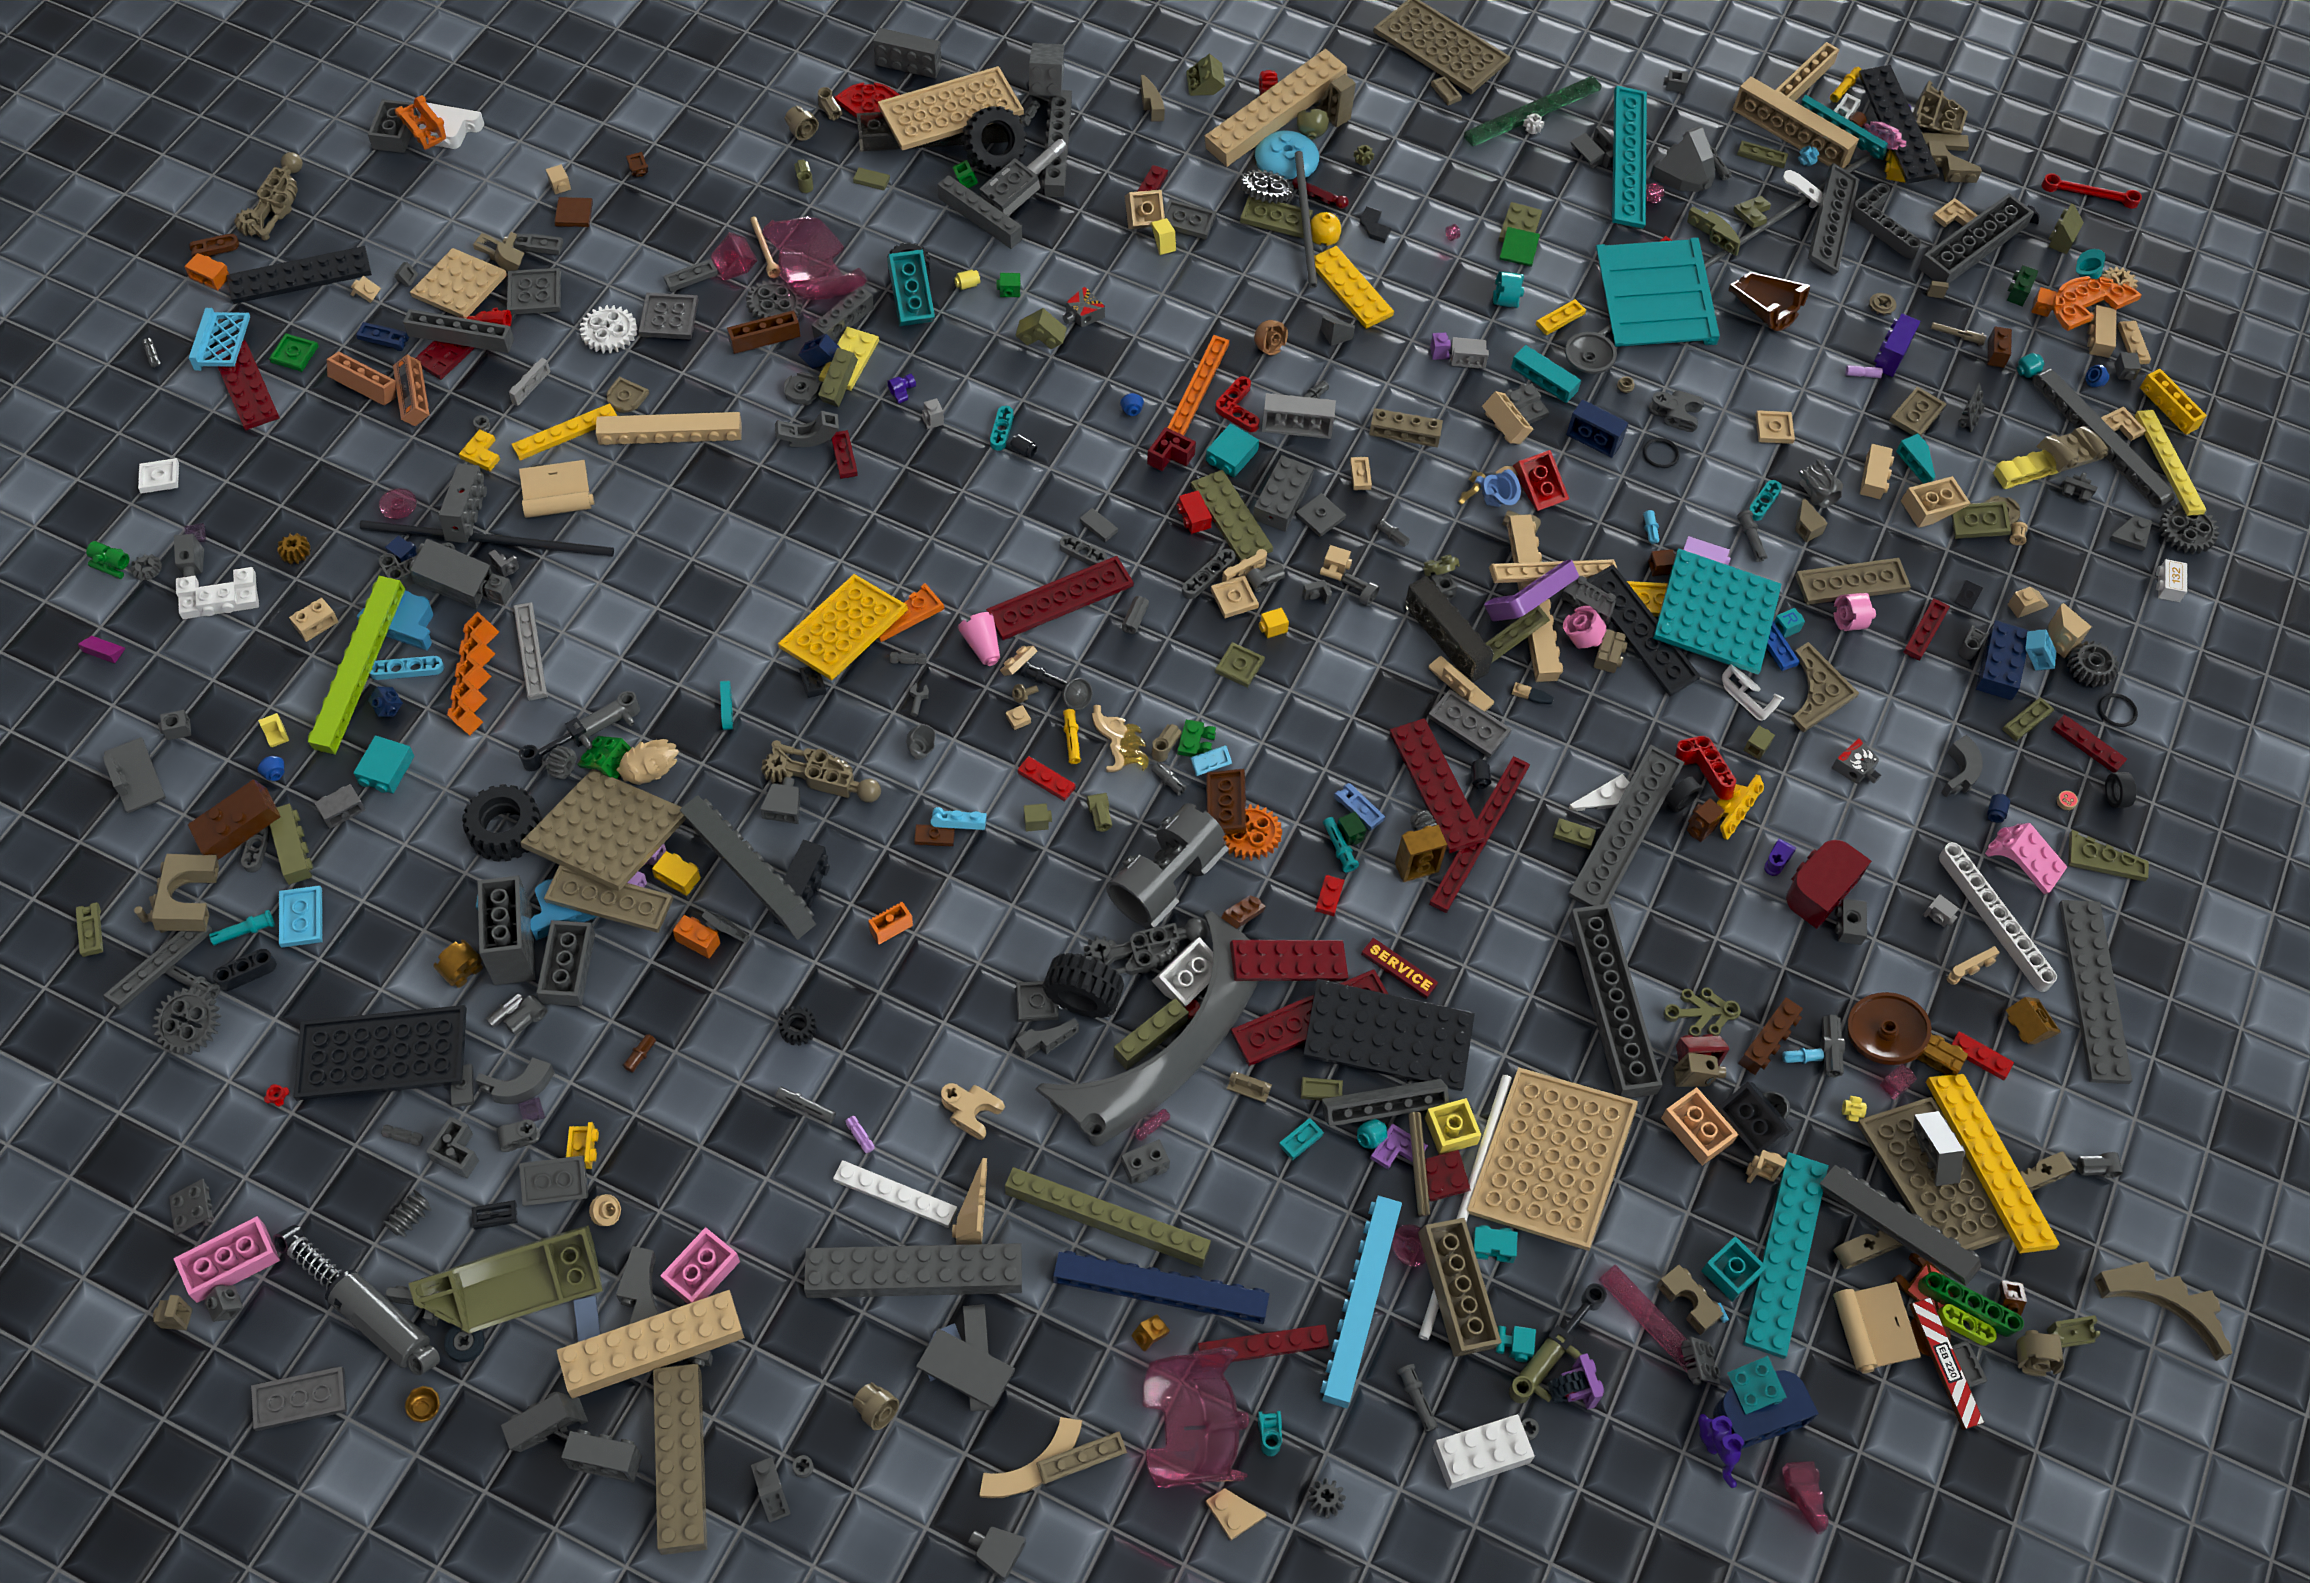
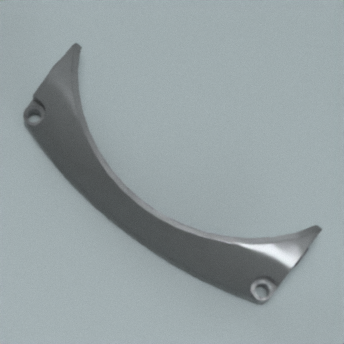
(1125, 1099)

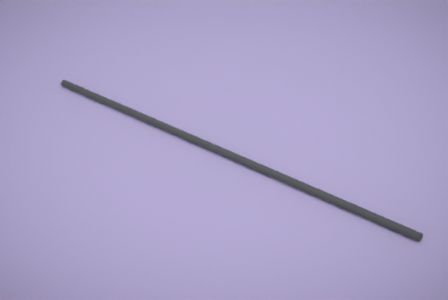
(1771, 221)

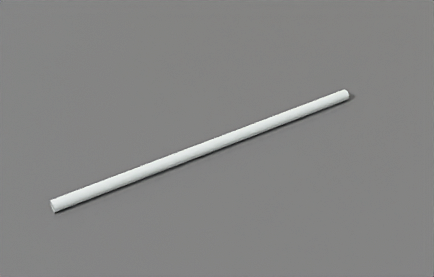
(1490, 1129)

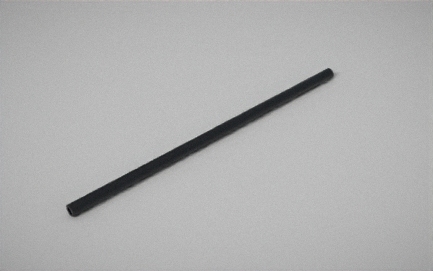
(490, 538)

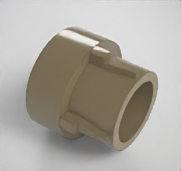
(801, 123)
(876, 1405)

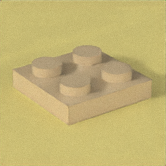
(1775, 427)
(1234, 597)

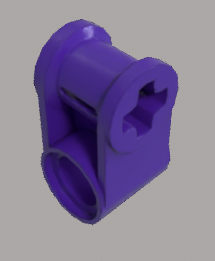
(1779, 857)

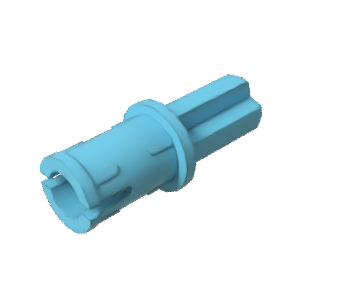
(1651, 526)
(1803, 1055)

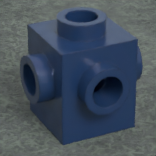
(385, 701)

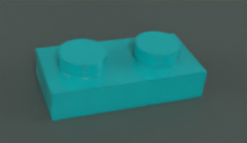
(1301, 1139)

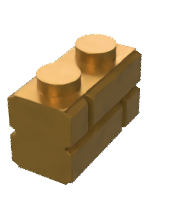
(1943, 1056)

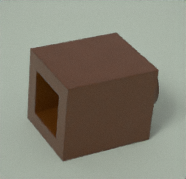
(1661, 562)

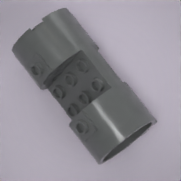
(1146, 887)

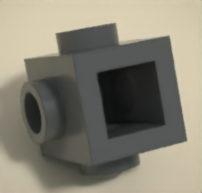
(223, 1303)

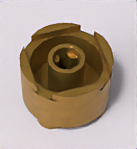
(458, 963)

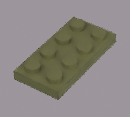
(1274, 217)

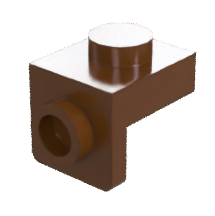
(637, 164)

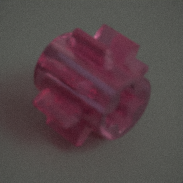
(1654, 192)

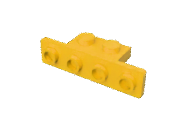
(1739, 805)

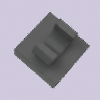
(406, 274)

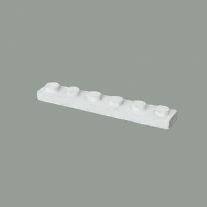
(895, 1194)

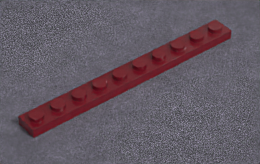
(1488, 821)

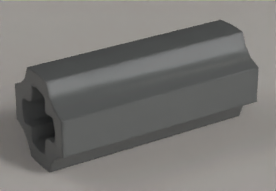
(1135, 615)

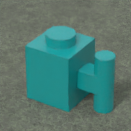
(1520, 1343)

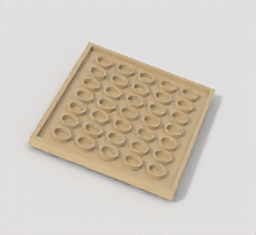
(1553, 1158)

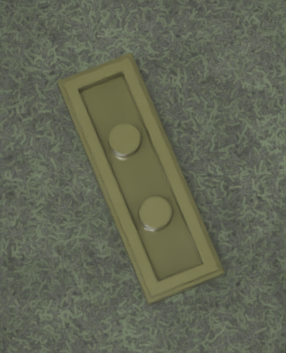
(1762, 154)
(2028, 719)

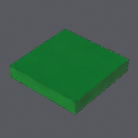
(1519, 246)
(293, 352)

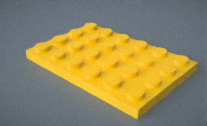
(843, 626)

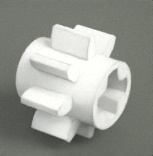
(1533, 123)

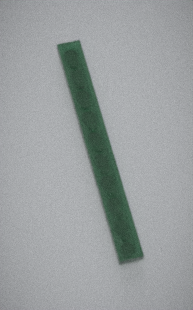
(1541, 107)

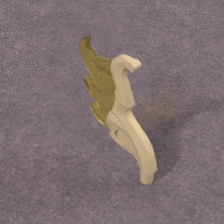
(1124, 740)

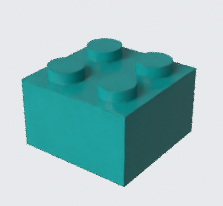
(1733, 1268)

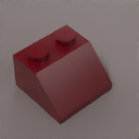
(1704, 1045)

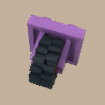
(1578, 1384)

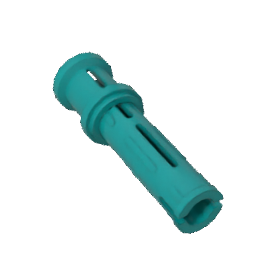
(1343, 851)
(251, 925)

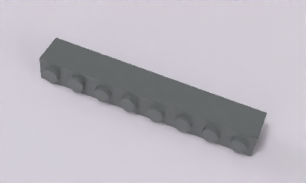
(1901, 1225)

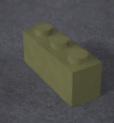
(838, 377)

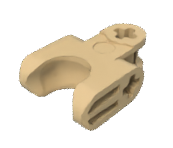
(967, 1105)

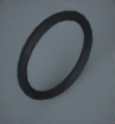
(1660, 465)
(2112, 722)

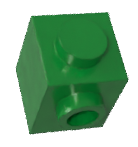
(1009, 285)

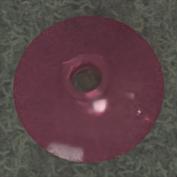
(397, 503)
(1408, 1236)

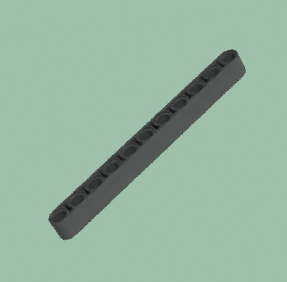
(2119, 453)

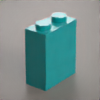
(1232, 450)
(383, 764)

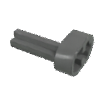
(1369, 591)

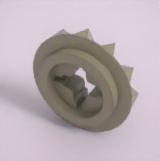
(1882, 298)

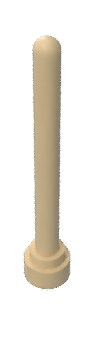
(772, 268)

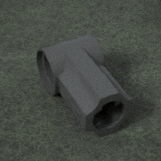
(1262, 578)
(530, 1011)
(2104, 1164)

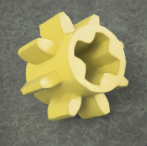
(1854, 1108)

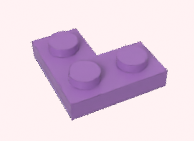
(1396, 1143)

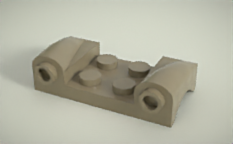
(2075, 448)

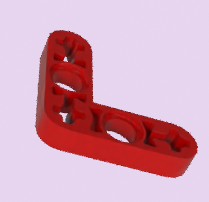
(1232, 407)

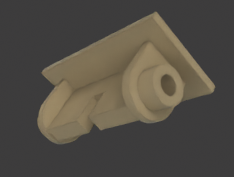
(1249, 1086)

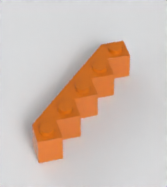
(470, 674)

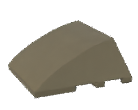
(1937, 113)

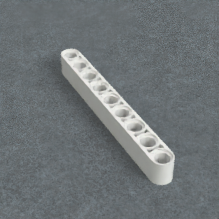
(1999, 926)

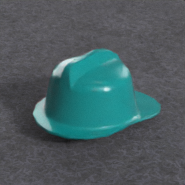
(2091, 263)

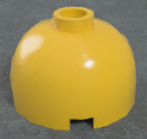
(1325, 228)

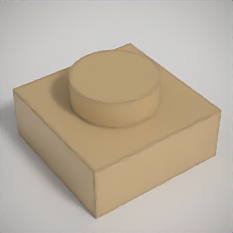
(1018, 717)

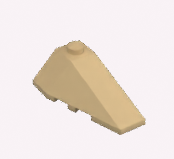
(971, 1216)

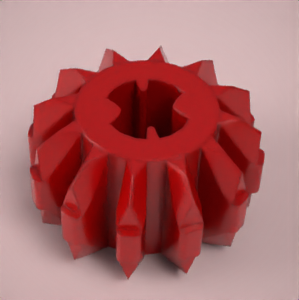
(1267, 80)

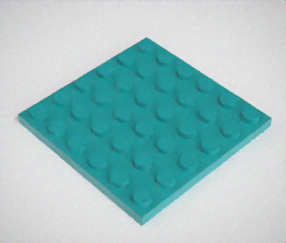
(1717, 611)

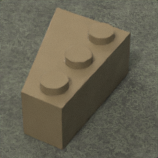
(1338, 100)

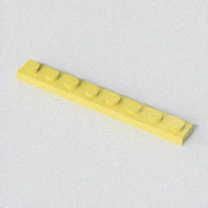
(2170, 463)

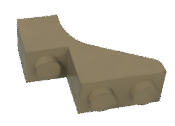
(1953, 168)

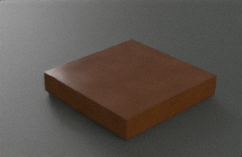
(573, 212)

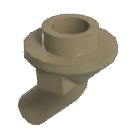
(1021, 694)

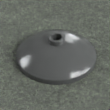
(1590, 352)

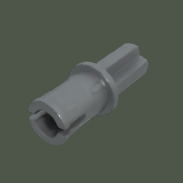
(505, 1010)

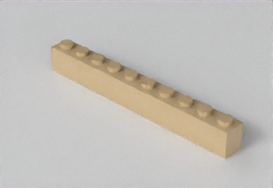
(1541, 642)

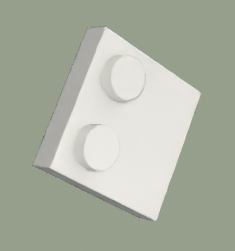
(158, 475)

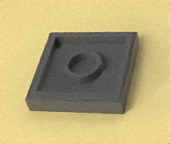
(1033, 1003)

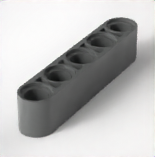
(977, 1337)

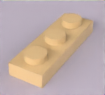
(2133, 340)

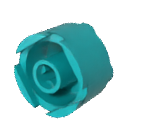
(1508, 289)

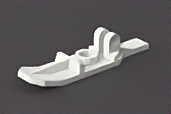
(1804, 186)

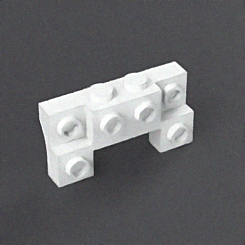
(217, 598)

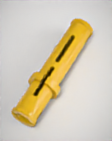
(1849, 80)
(1071, 729)

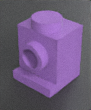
(1440, 346)

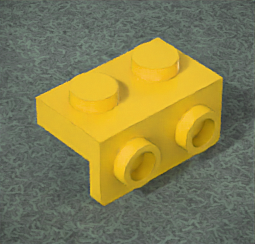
(581, 1142)

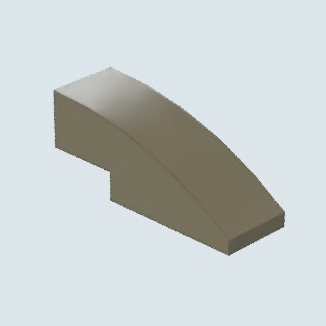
(1152, 99)

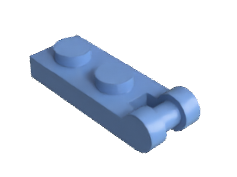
(1367, 812)

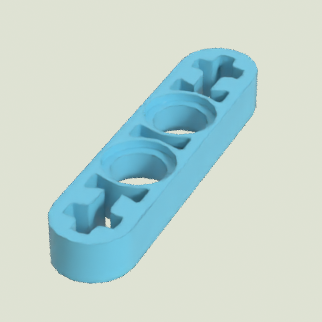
(405, 670)

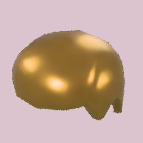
(422, 1404)

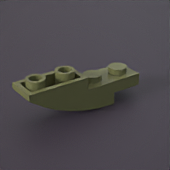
(1719, 230)

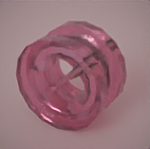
(1452, 232)

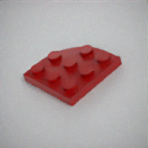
(864, 98)

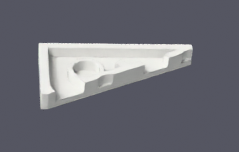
(1604, 796)

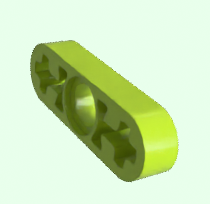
(1976, 1325)

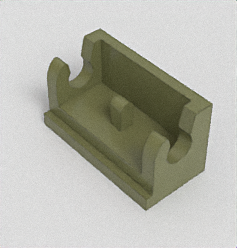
(2075, 1331)

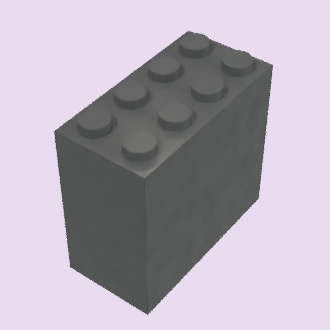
(505, 930)

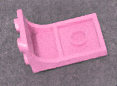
(2031, 853)

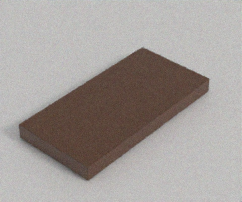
(1227, 799)

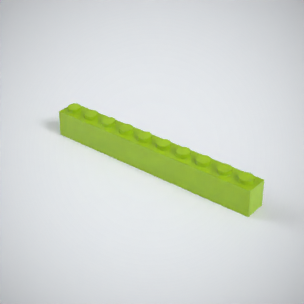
(356, 665)

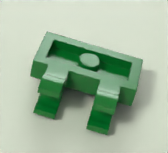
(1191, 738)

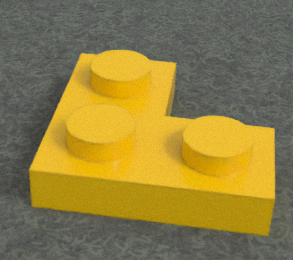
(477, 451)

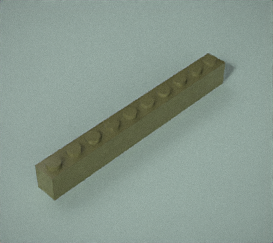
(1107, 1217)

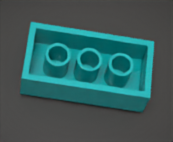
(910, 287)

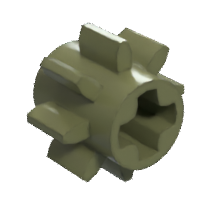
(1363, 155)

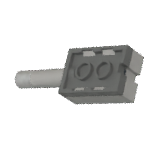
(1017, 182)

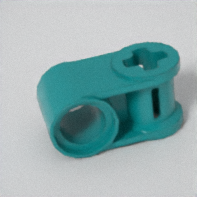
(1270, 1428)

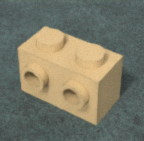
(313, 619)

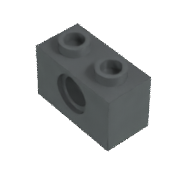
(1857, 913)

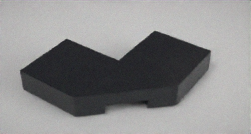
(1374, 230)

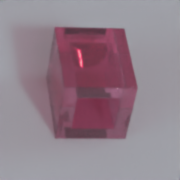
(1898, 1081)

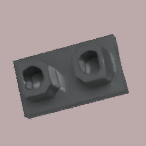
(2080, 485)

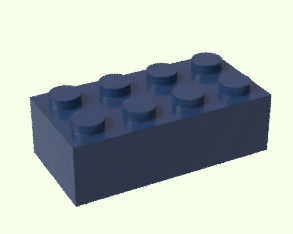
(2003, 660)

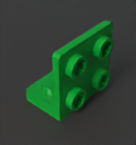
(605, 755)

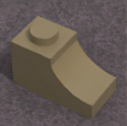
(172, 1313)

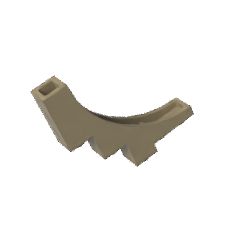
(2170, 1293)

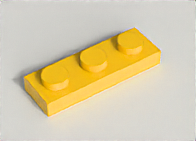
(1560, 317)

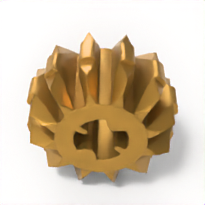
(293, 548)

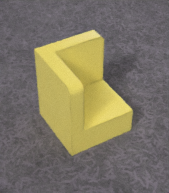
(274, 730)

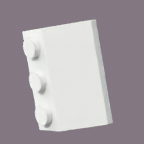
(1187, 973)

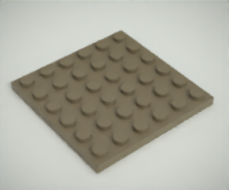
(604, 829)

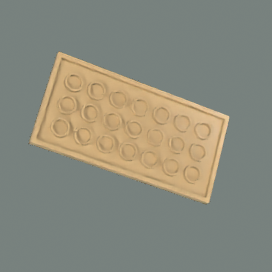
(945, 107)

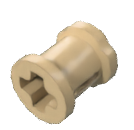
(2018, 533)

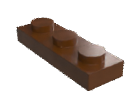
(1243, 911)

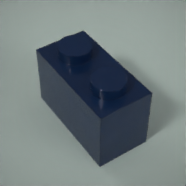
(818, 351)

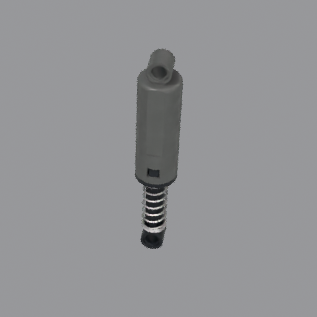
(362, 1305)

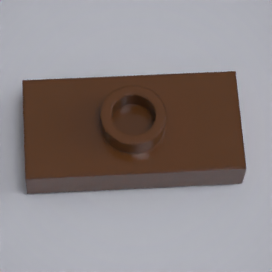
(934, 835)

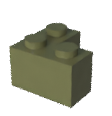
(1041, 327)

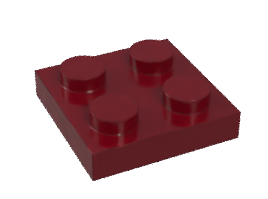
(1446, 1176)

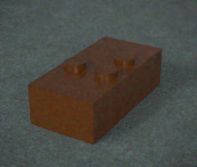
(234, 820)

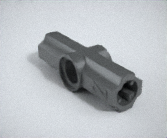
(1832, 1046)

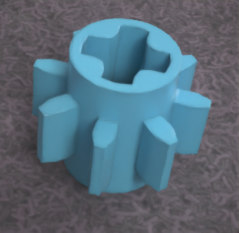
(1808, 155)

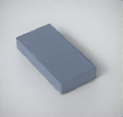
(587, 1318)

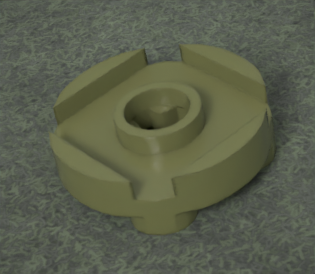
(1441, 566)

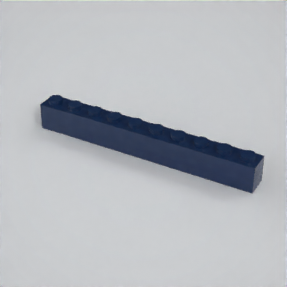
(1161, 1287)

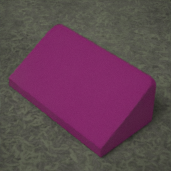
(101, 649)

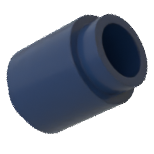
(1998, 808)

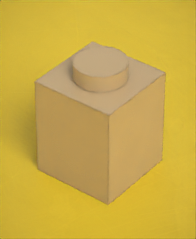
(558, 179)

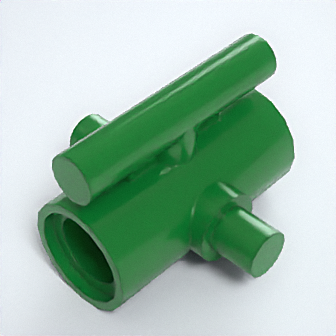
(107, 559)

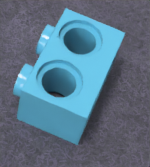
(2041, 650)

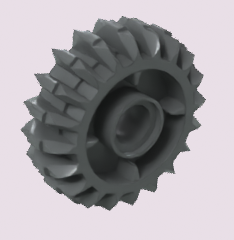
(2093, 664)

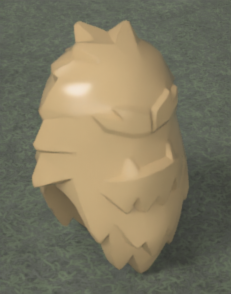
(647, 761)

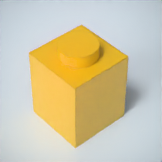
(1274, 623)

